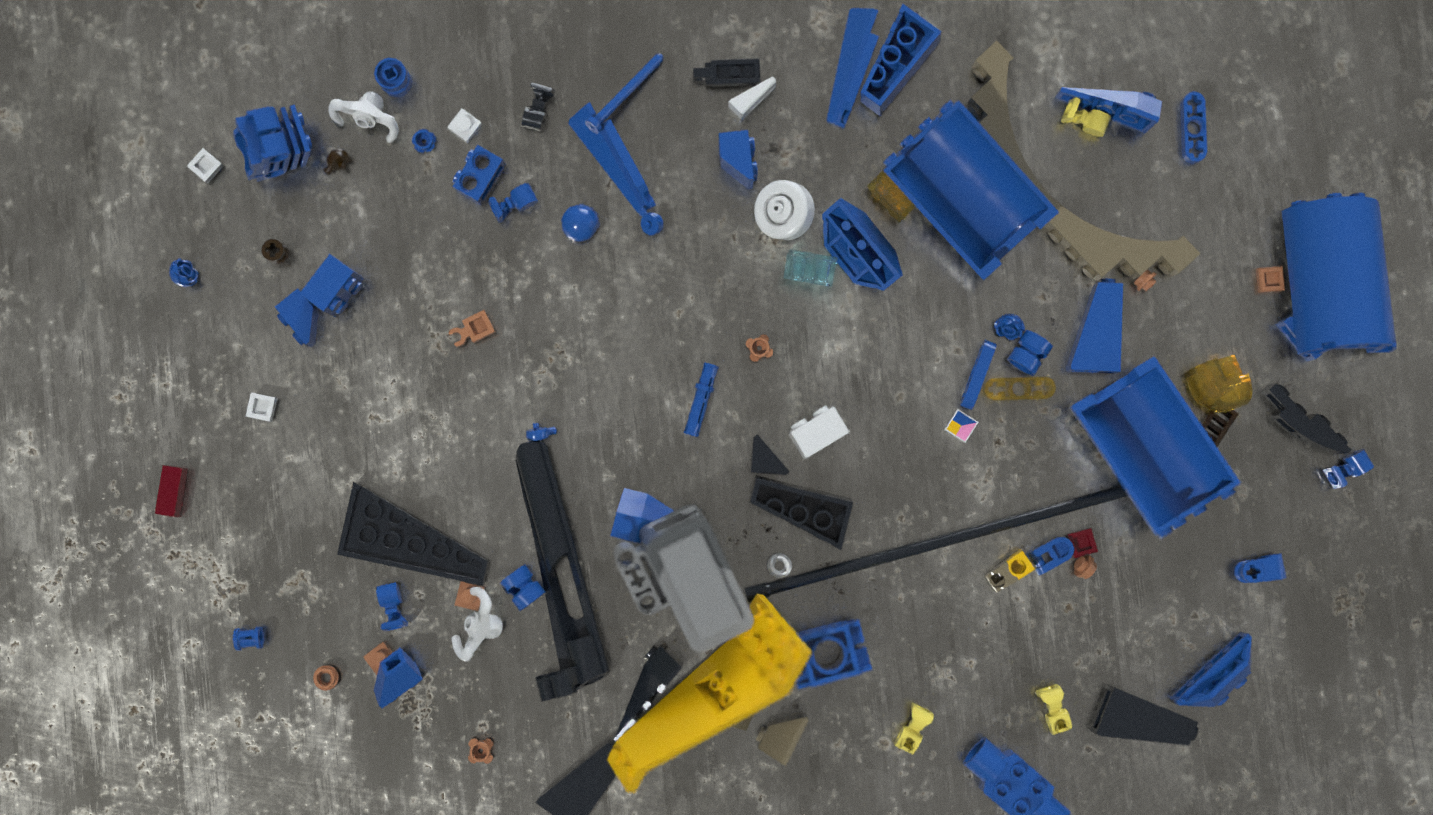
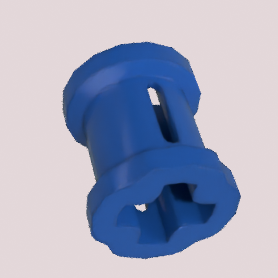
(240, 640)

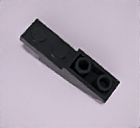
(1310, 429)

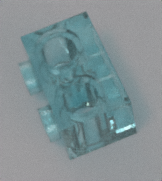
(810, 267)

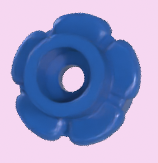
(419, 136)

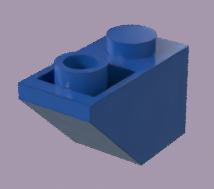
(301, 317)
(395, 676)

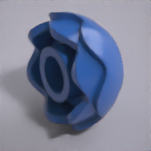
(183, 273)
(1009, 326)

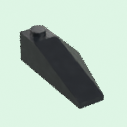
(654, 678)

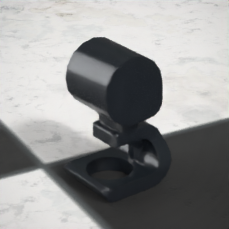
(535, 115)

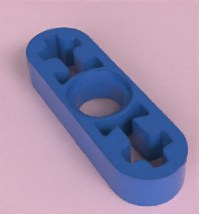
(1200, 145)
(978, 374)

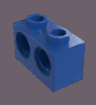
(485, 177)

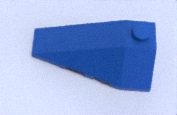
(1127, 108)
(634, 512)

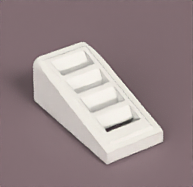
(750, 99)

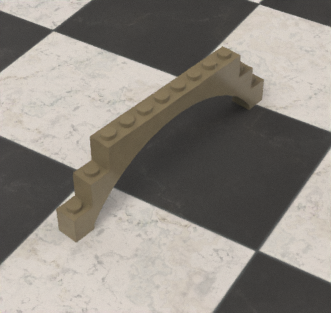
(1089, 245)

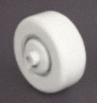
(784, 210)

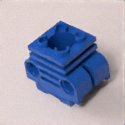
(271, 141)
(850, 661)

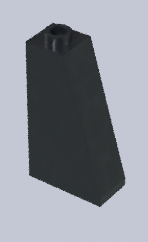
(1137, 719)
(582, 786)

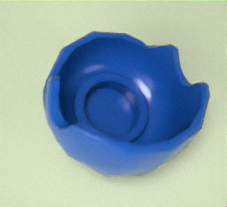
(580, 222)

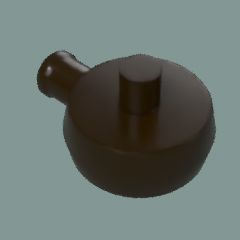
(336, 160)

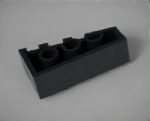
(806, 508)

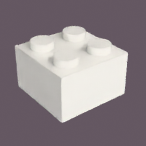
(818, 432)

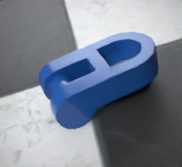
(1059, 549)

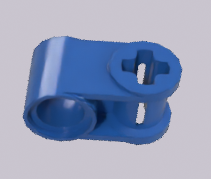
(1263, 569)

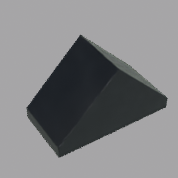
(764, 460)

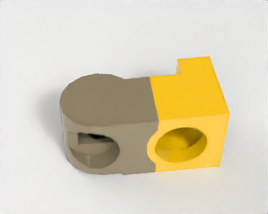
(1009, 571)

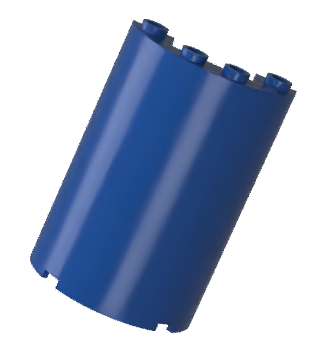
(968, 187)
(1338, 275)
(1156, 447)

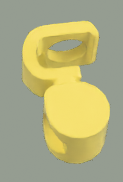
(1093, 122)
(1057, 717)
(909, 736)

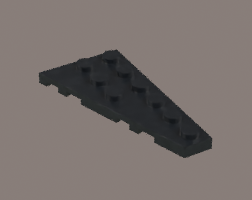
(391, 537)

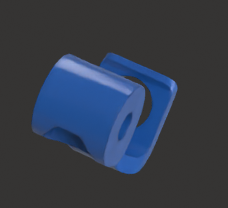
(520, 198)
(1354, 465)
(389, 597)

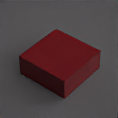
(1083, 542)

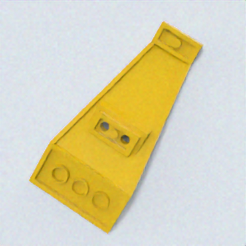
(722, 691)

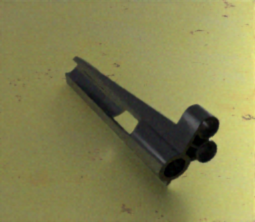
(576, 640)

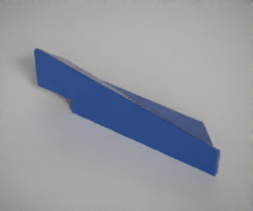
(853, 62)
(613, 157)

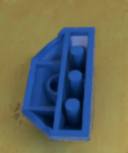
(859, 246)
(1219, 676)

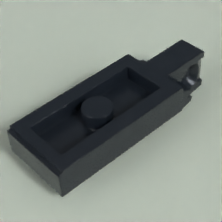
(729, 72)

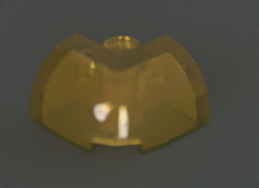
(1220, 384)

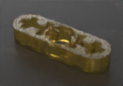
(1037, 395)

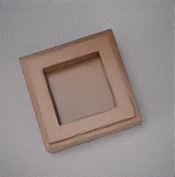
(1270, 279)

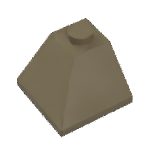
(782, 736)

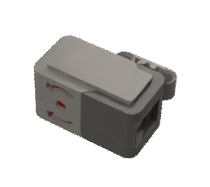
(689, 576)

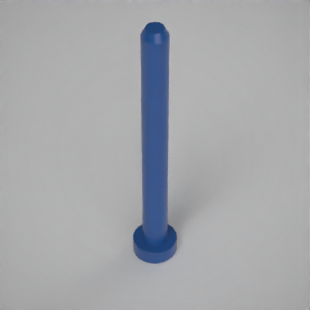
(594, 123)

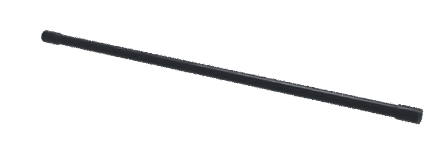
(933, 543)

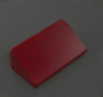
(171, 491)

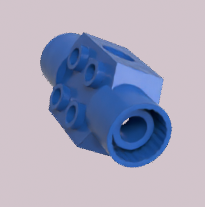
(1012, 781)

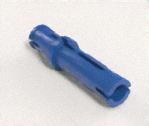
(701, 399)

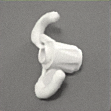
(365, 113)
(478, 626)

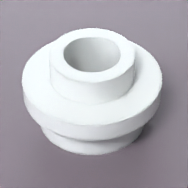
(779, 573)

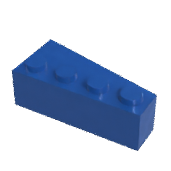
(902, 54)

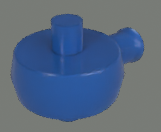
(651, 222)
(539, 433)

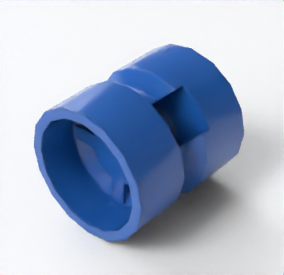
(395, 83)
(1031, 350)
(522, 587)

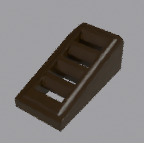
(1226, 424)

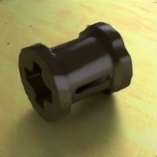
(272, 245)

